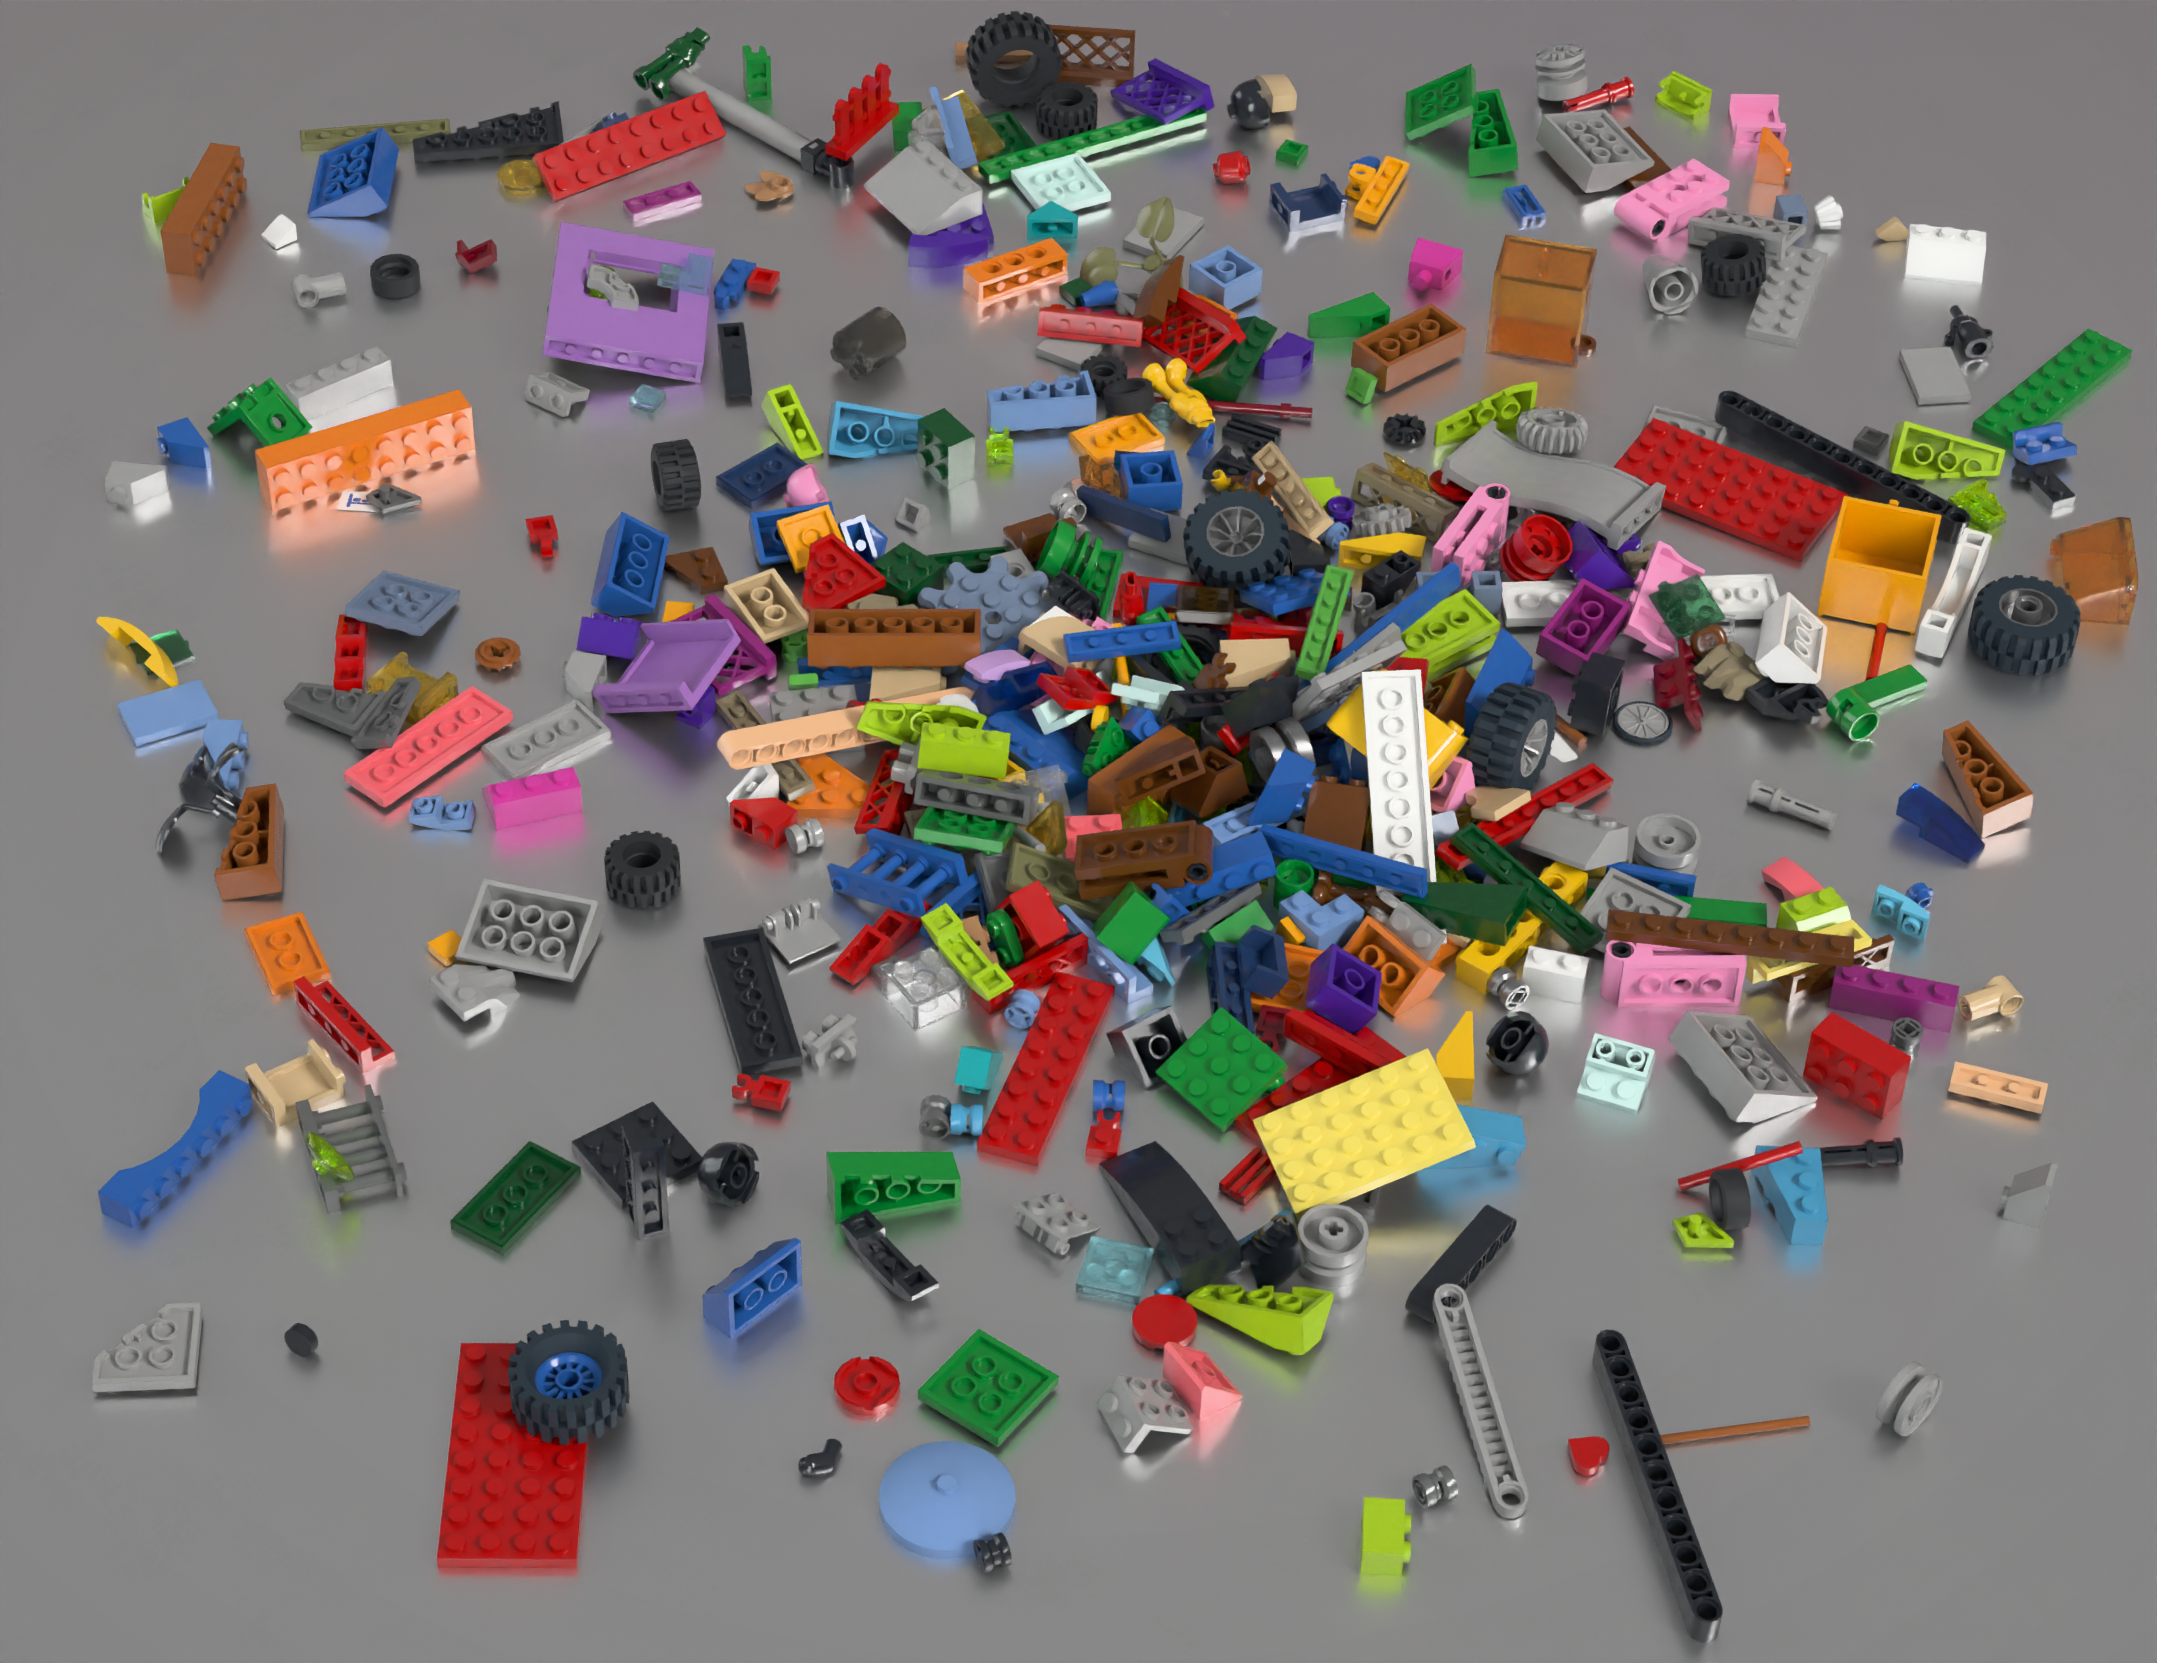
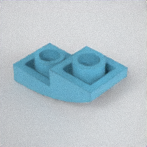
(1897, 907)

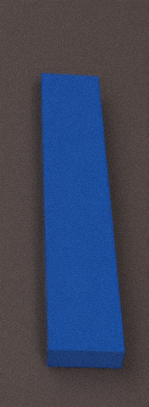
(1347, 861)

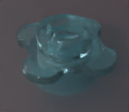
(1162, 414)

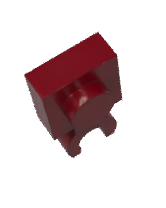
(1271, 1026)

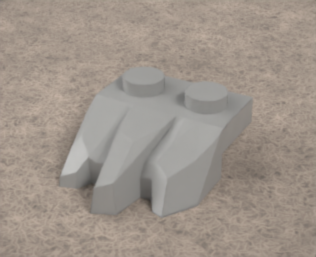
(475, 989)

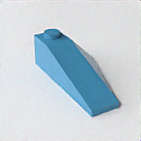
(869, 431)

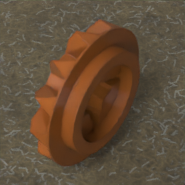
(499, 647)

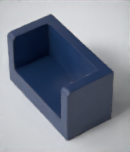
(1262, 961)

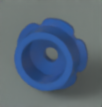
(1920, 894)

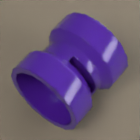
(1341, 510)

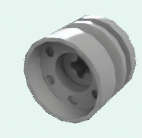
(1561, 72)

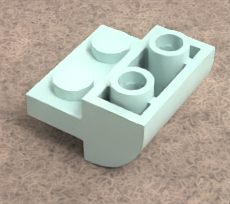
(1145, 693)
(1616, 1073)

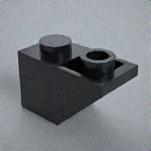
(1390, 576)

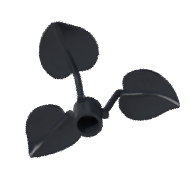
(223, 801)

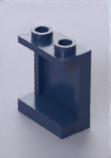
(1308, 206)

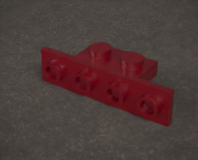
(1677, 684)

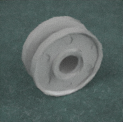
(1909, 1398)

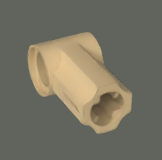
(1994, 997)

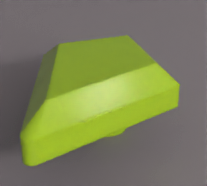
(1702, 1232)

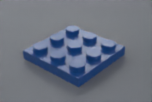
(1285, 592)

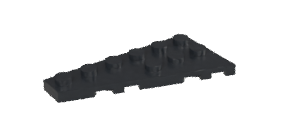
(495, 137)

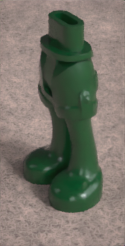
(680, 53)

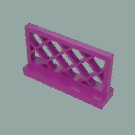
(751, 648)

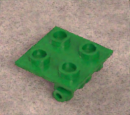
(1105, 747)

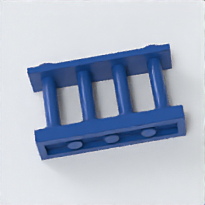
(903, 853)

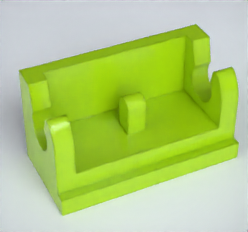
(1684, 96)
(160, 207)

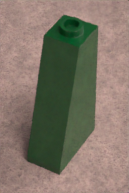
(1473, 909)

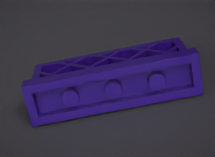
(1172, 83)

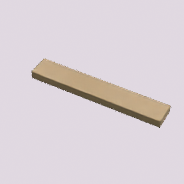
(1293, 491)

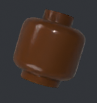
(1698, 639)

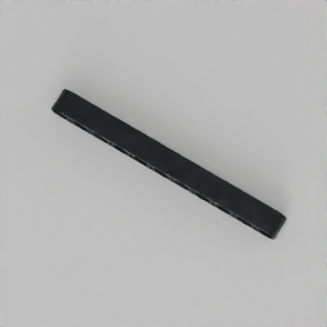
(1834, 462)
(1657, 1487)

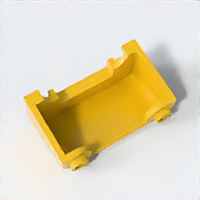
(1442, 738)

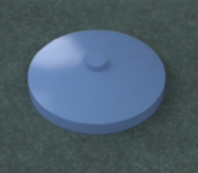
(946, 1498)

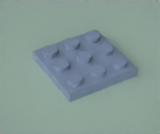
(402, 603)

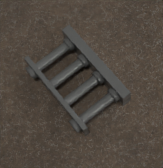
(333, 1188)

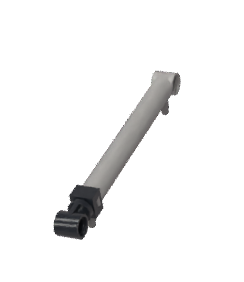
(807, 152)

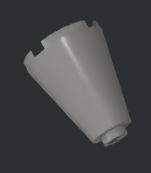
(1668, 284)

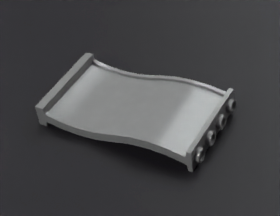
(1571, 487)

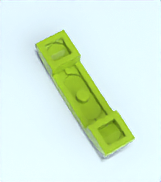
(963, 954)

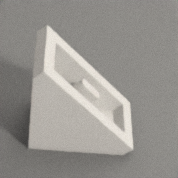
(759, 783)

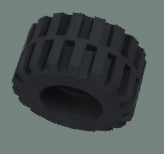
(1066, 110)
(1733, 265)
(675, 475)
(642, 869)

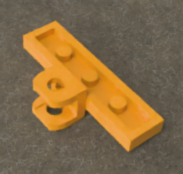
(1375, 189)

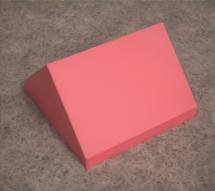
(1197, 1380)

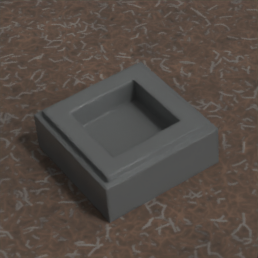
(1871, 440)

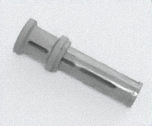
(1778, 800)

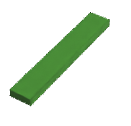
(1324, 622)

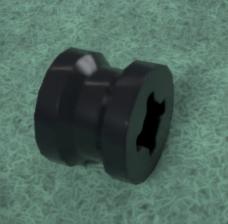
(992, 1552)

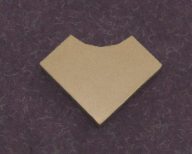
(1494, 803)

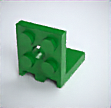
(257, 408)

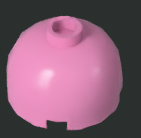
(804, 488)

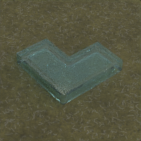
(693, 278)

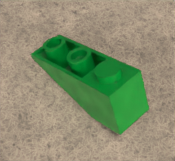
(1350, 318)

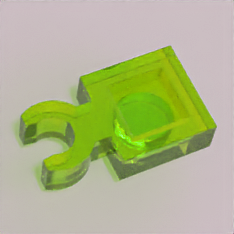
(999, 448)

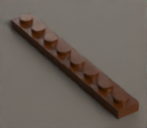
(1730, 938)

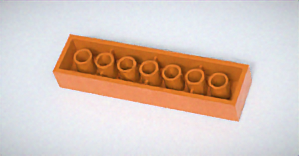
(365, 449)

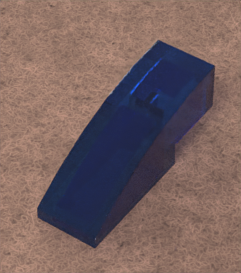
(1012, 691)
(1939, 823)

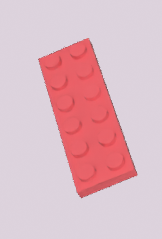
(428, 746)

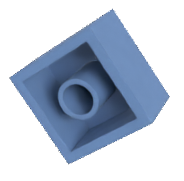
(1226, 277)

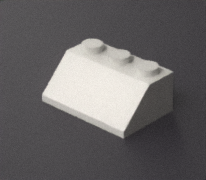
(1945, 255)

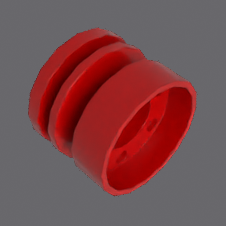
(1535, 549)

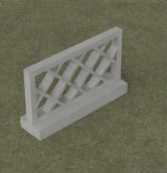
(1772, 233)

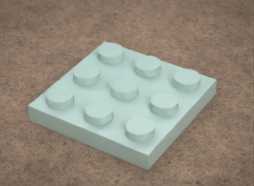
(1061, 180)

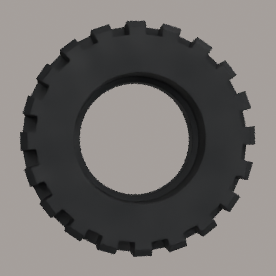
(1006, 35)

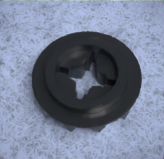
(1411, 431)

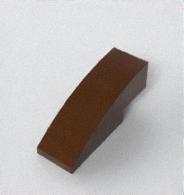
(1159, 292)

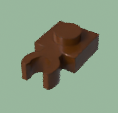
(1214, 674)

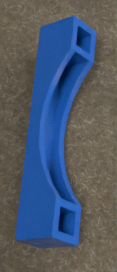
(138, 1189)

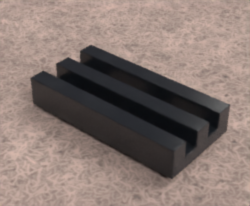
(1245, 429)

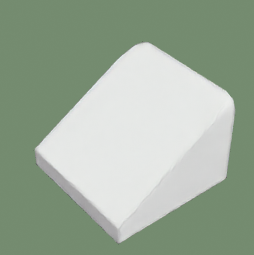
(280, 232)

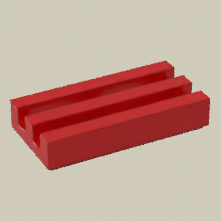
(1246, 1172)

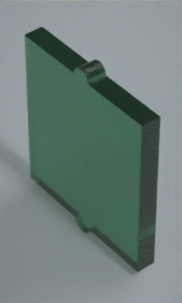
(171, 643)

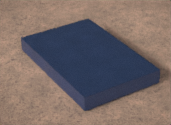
(760, 476)

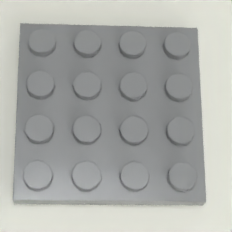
(1344, 679)

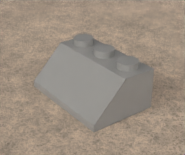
(1577, 837)

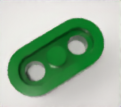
(1005, 938)

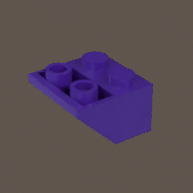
(611, 638)

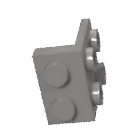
(1141, 1405)

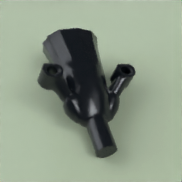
(1973, 337)

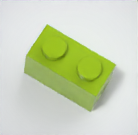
(1383, 1536)

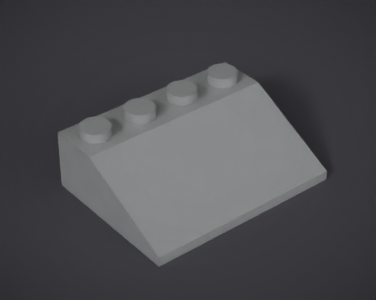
(1592, 148)
(926, 190)
(530, 930)
(1739, 1065)

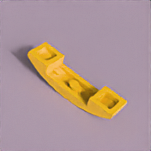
(126, 633)

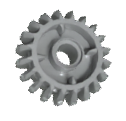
(1552, 430)

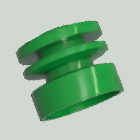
(1068, 554)

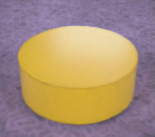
(1099, 715)

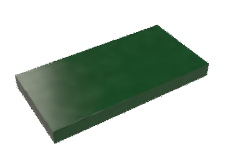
(515, 1198)

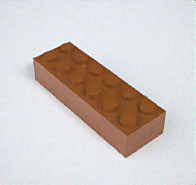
(203, 209)
(893, 637)

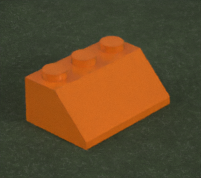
(1405, 974)

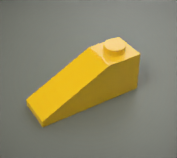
(1370, 551)
(1456, 1059)

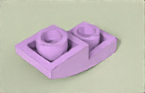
(993, 664)

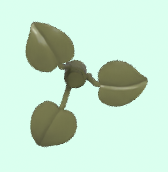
(1153, 222)

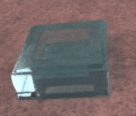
(647, 398)

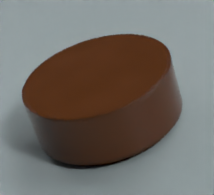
(1588, 346)

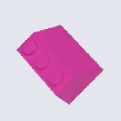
(533, 798)

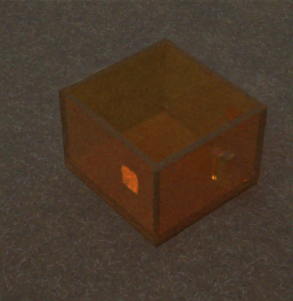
(1540, 301)

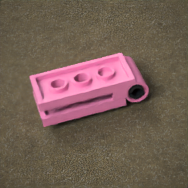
(1672, 199)
(1474, 532)
(1670, 976)

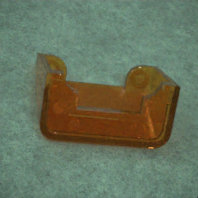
(2099, 569)

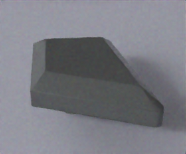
(392, 498)

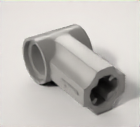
(311, 290)

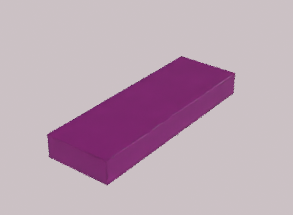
(662, 201)

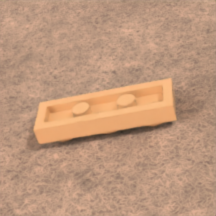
(1998, 1087)

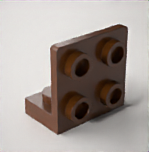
(1032, 534)

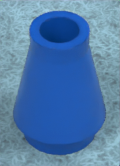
(1100, 295)

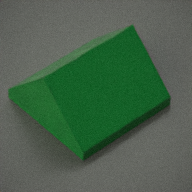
(1130, 923)

